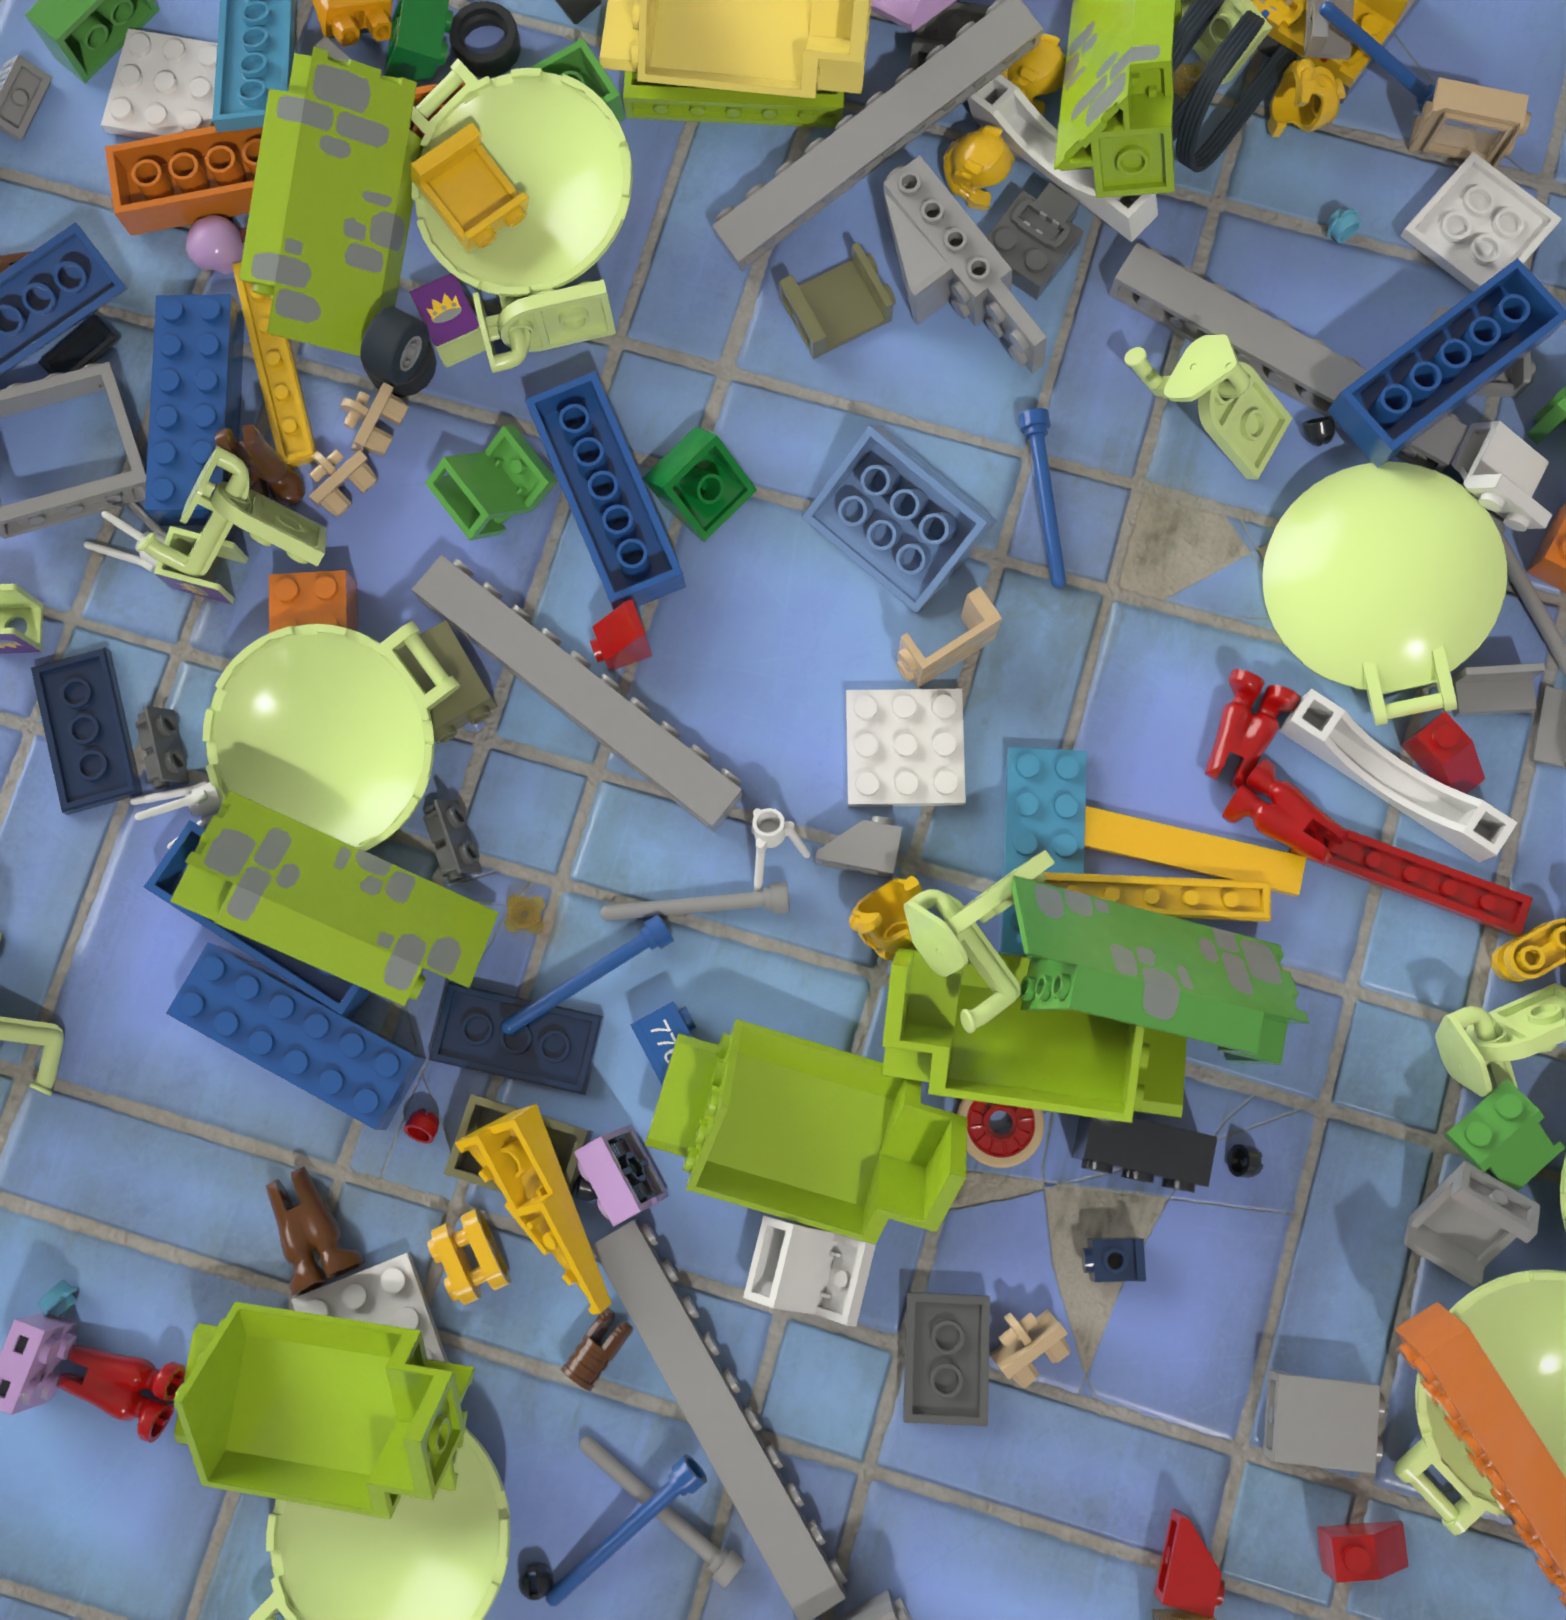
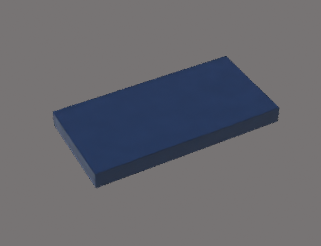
(86, 731)
(548, 1051)

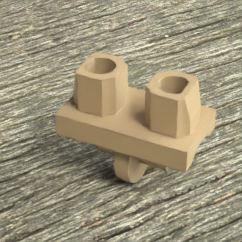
(384, 406)
(328, 492)
(1026, 1342)

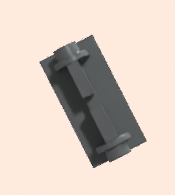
(160, 732)
(448, 822)

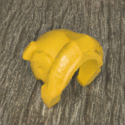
(1039, 70)
(1305, 98)
(975, 163)
(882, 917)

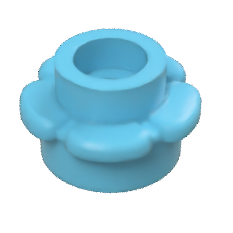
(1343, 224)
(58, 1299)

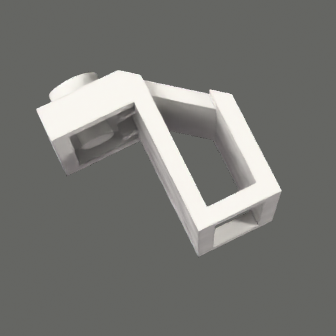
(1503, 474)
(809, 1271)

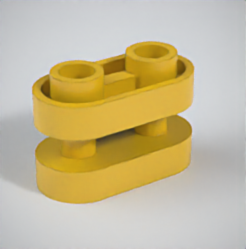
(1531, 952)
(447, 1248)

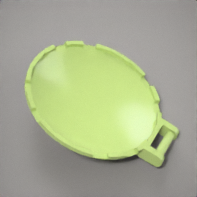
(553, 145)
(1386, 582)
(327, 729)
(1524, 1336)
(422, 1564)

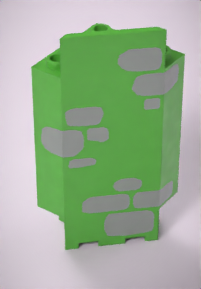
(1154, 972)

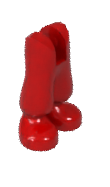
(1245, 732)
(1290, 817)
(116, 1383)

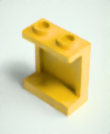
(468, 189)

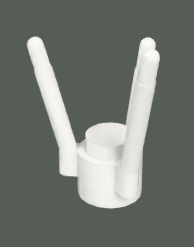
(144, 559)
(200, 799)
(770, 832)

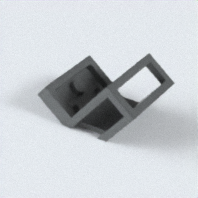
(943, 28)

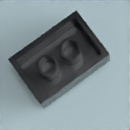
(1146, 1151)

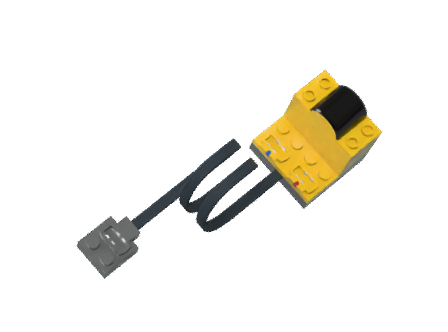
(1039, 233)

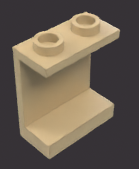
(983, 624)

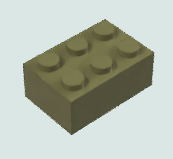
(483, 1110)

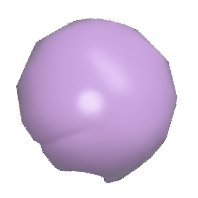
(214, 244)

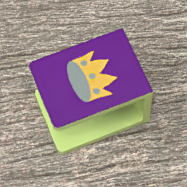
(449, 319)
(183, 541)
(20, 604)

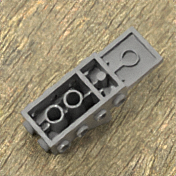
(951, 258)

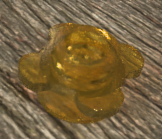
(1182, 84)
(516, 906)

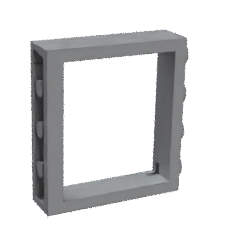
(88, 497)

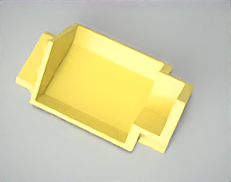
(741, 44)

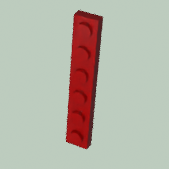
(1428, 882)

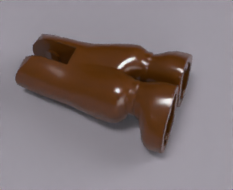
(263, 465)
(306, 1228)

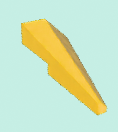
(525, 1168)

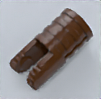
(591, 1355)

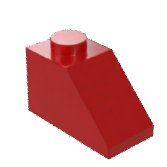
(620, 638)
(1446, 754)
(1362, 1550)
(1187, 1572)

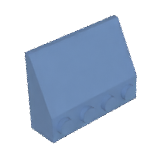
(898, 517)

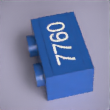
(659, 1032)

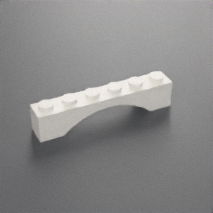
(1035, 141)
(1452, 815)

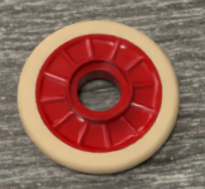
(1004, 1149)

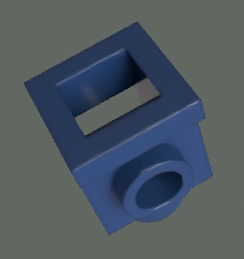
(1132, 1259)

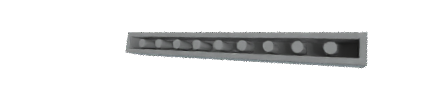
(877, 131)
(1272, 347)
(579, 693)
(720, 1421)

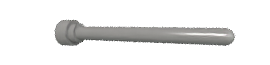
(1531, 599)
(772, 898)
(721, 1562)

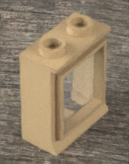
(1470, 120)

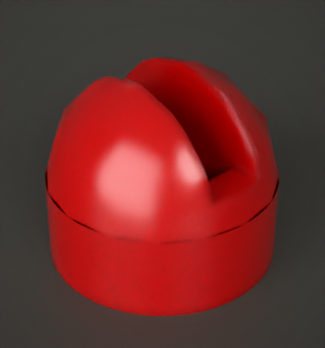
(422, 1126)

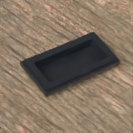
(80, 348)

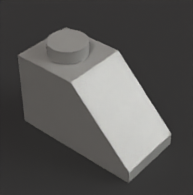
(864, 848)

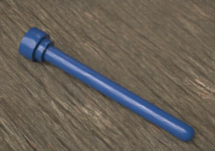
(1378, 53)
(1035, 425)
(652, 935)
(685, 1478)

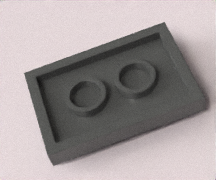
(946, 1359)

